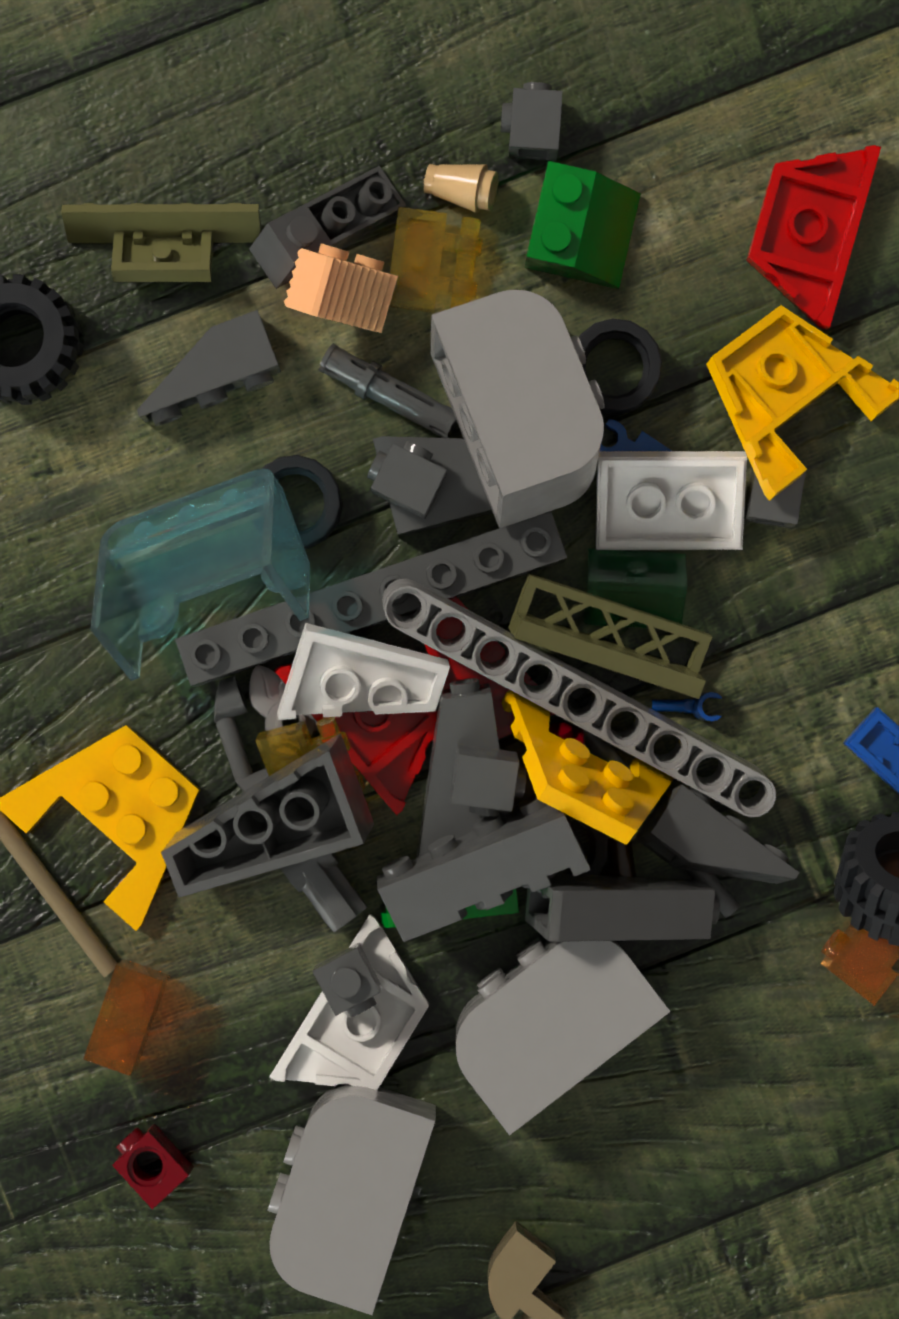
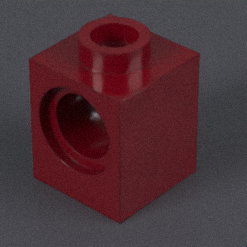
(156, 1186)

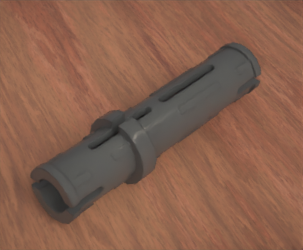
(372, 382)

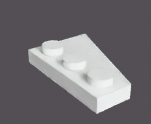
(356, 674)

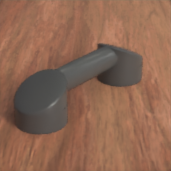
(229, 704)

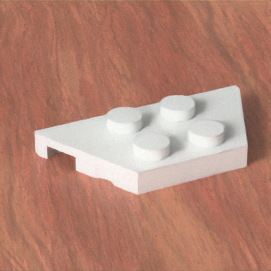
(363, 1047)

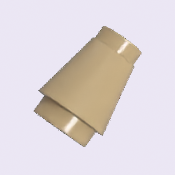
(464, 185)

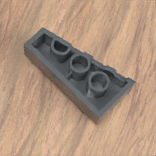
(279, 822)
(480, 867)

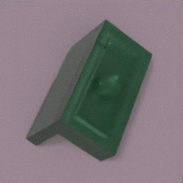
(639, 580)

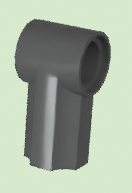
(326, 889)

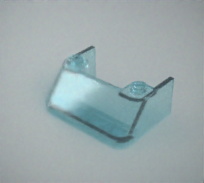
(191, 550)

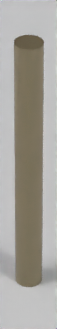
(56, 897)

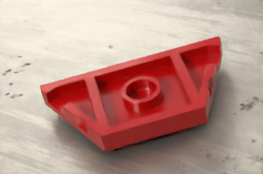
(811, 227)
(384, 747)

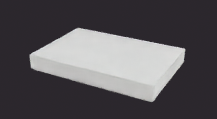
(670, 500)

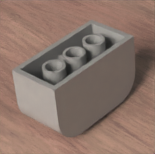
(520, 401)
(550, 1024)
(348, 1192)

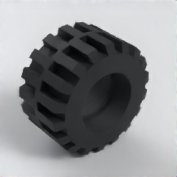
(59, 344)
(870, 878)

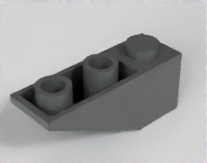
(330, 219)
(221, 361)
(701, 839)

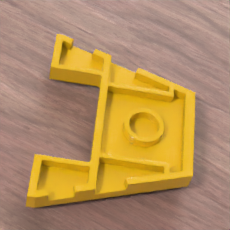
(775, 375)
(580, 783)
(128, 796)

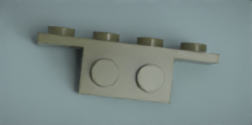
(162, 239)

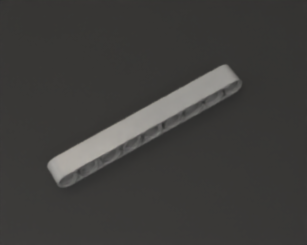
(596, 715)

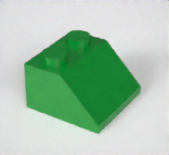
(582, 226)

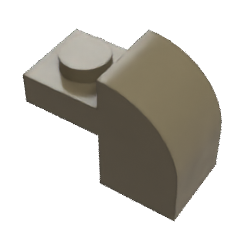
(515, 1272)

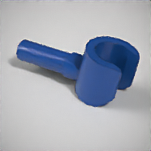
(688, 706)

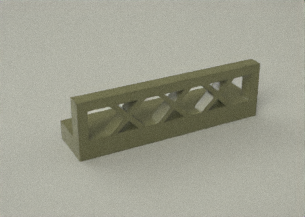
(604, 653)

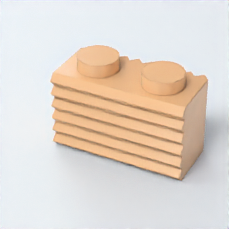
(341, 290)

